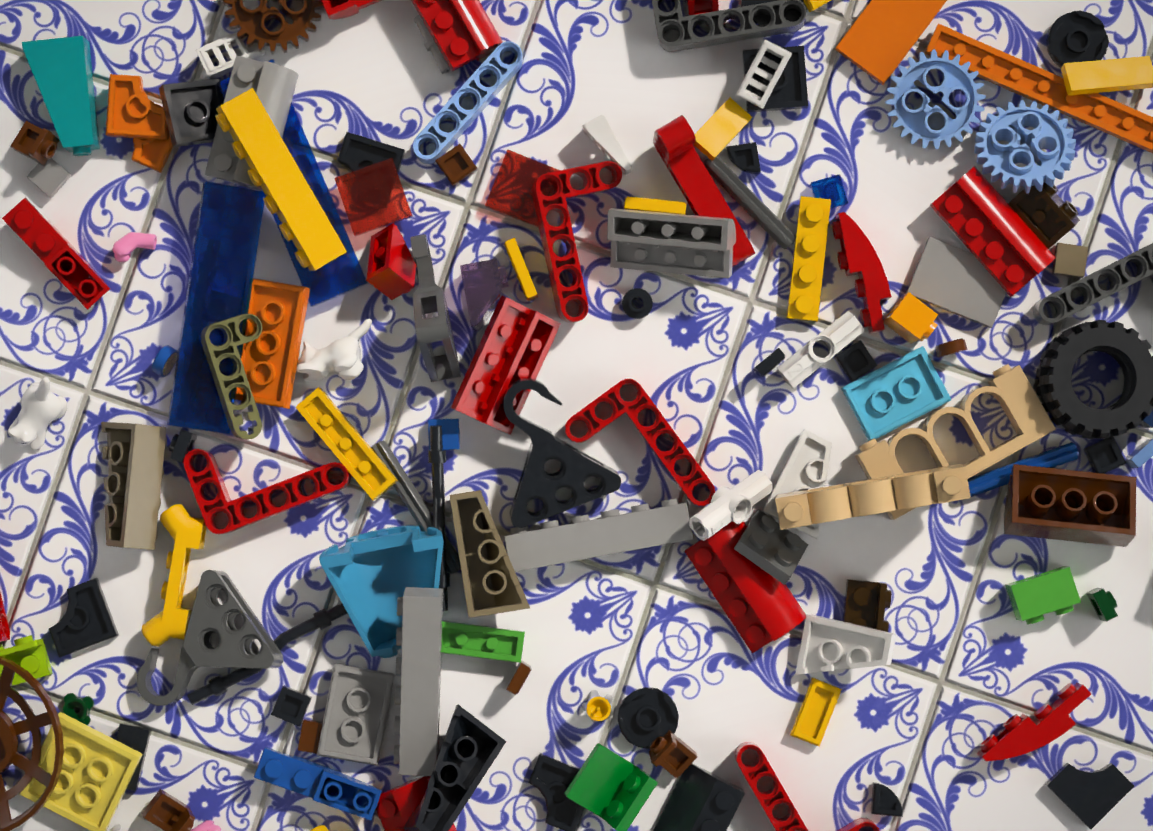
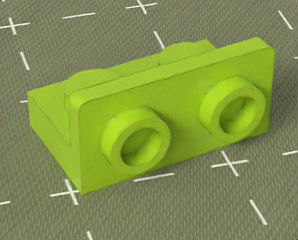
(29, 655)

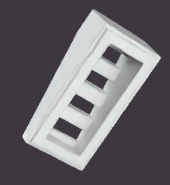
(215, 47)
(776, 50)
(603, 137)

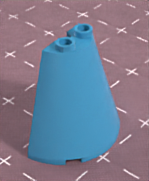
(373, 574)

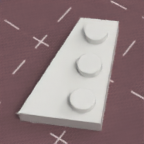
(803, 471)
(842, 646)

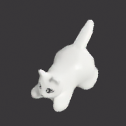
(340, 357)
(37, 411)

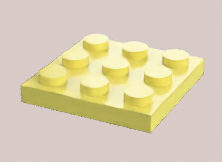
(91, 776)

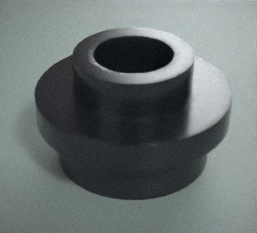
(630, 310)

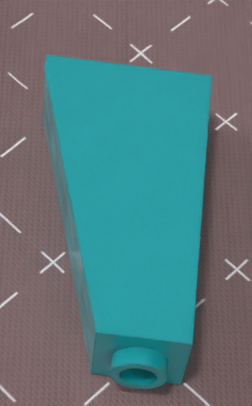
(67, 87)

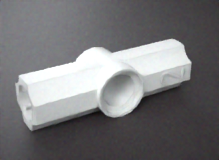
(836, 338)
(731, 505)

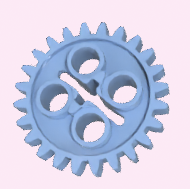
(954, 78)
(1025, 146)

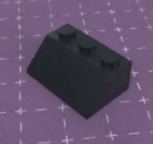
(700, 803)

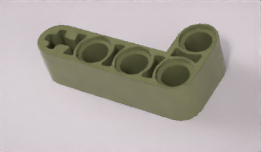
(238, 377)

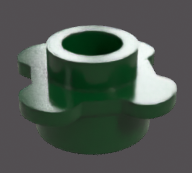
(85, 704)

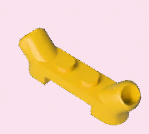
(187, 533)

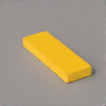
(1108, 75)

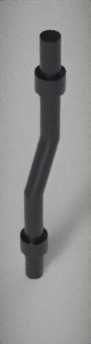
(437, 457)
(219, 685)

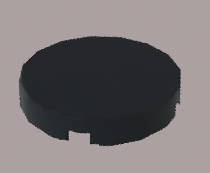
(1076, 38)
(647, 715)

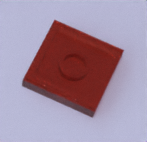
(512, 187)
(373, 197)

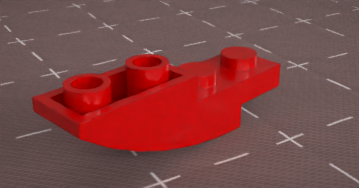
(56, 253)
(860, 258)
(1024, 735)

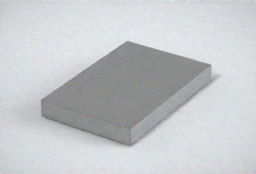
(956, 283)
(355, 714)

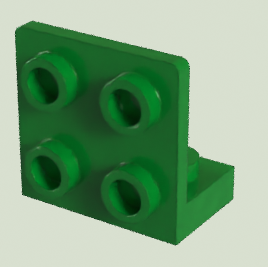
(611, 787)

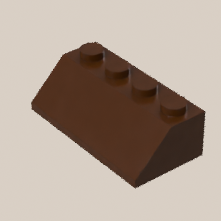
(1071, 505)

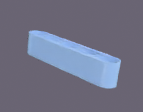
(474, 89)

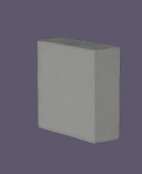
(49, 177)

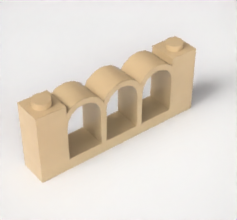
(1016, 399)
(872, 496)

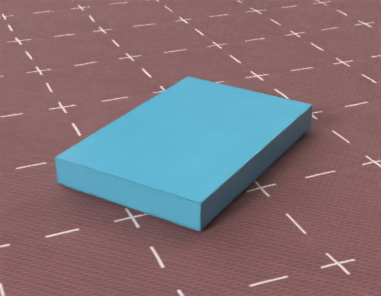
(896, 394)

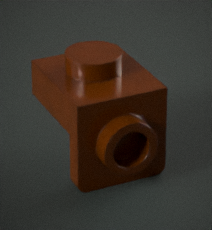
(35, 143)
(671, 754)
(169, 813)

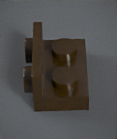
(1045, 213)
(866, 604)

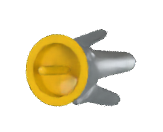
(598, 707)

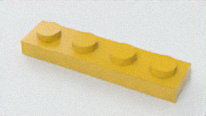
(808, 258)
(346, 444)

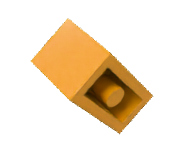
(911, 319)

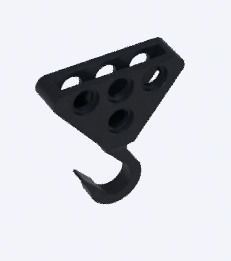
(542, 485)

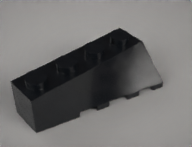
(460, 767)

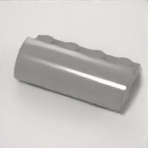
(275, 89)
(671, 242)

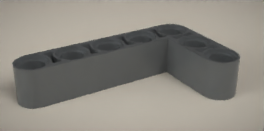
(716, 20)
(1089, 286)

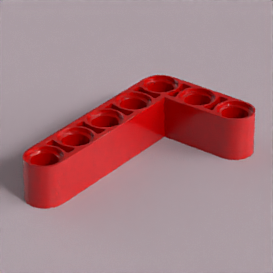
(676, 148)
(564, 232)
(649, 434)
(262, 497)
(777, 794)

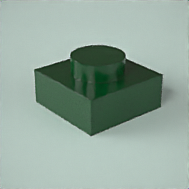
(1103, 603)

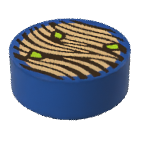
(165, 361)

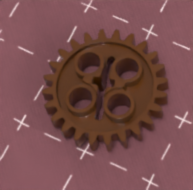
(253, 21)

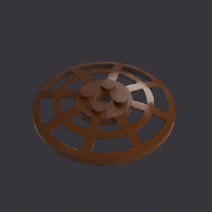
(9, 744)

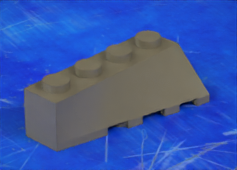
(133, 483)
(485, 565)

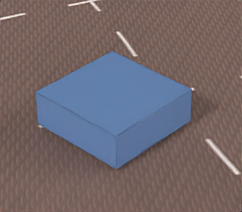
(1140, 454)

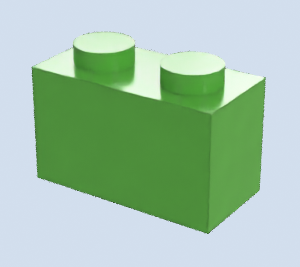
(1043, 594)

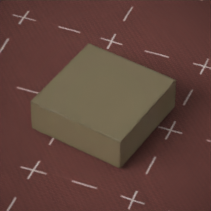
(1070, 260)

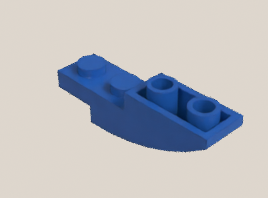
(318, 782)

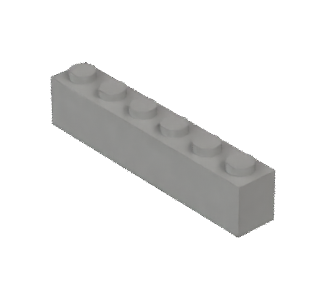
(600, 536)
(420, 680)

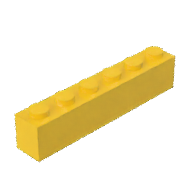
(280, 180)

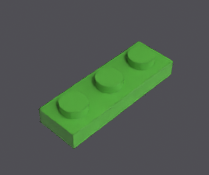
(482, 641)

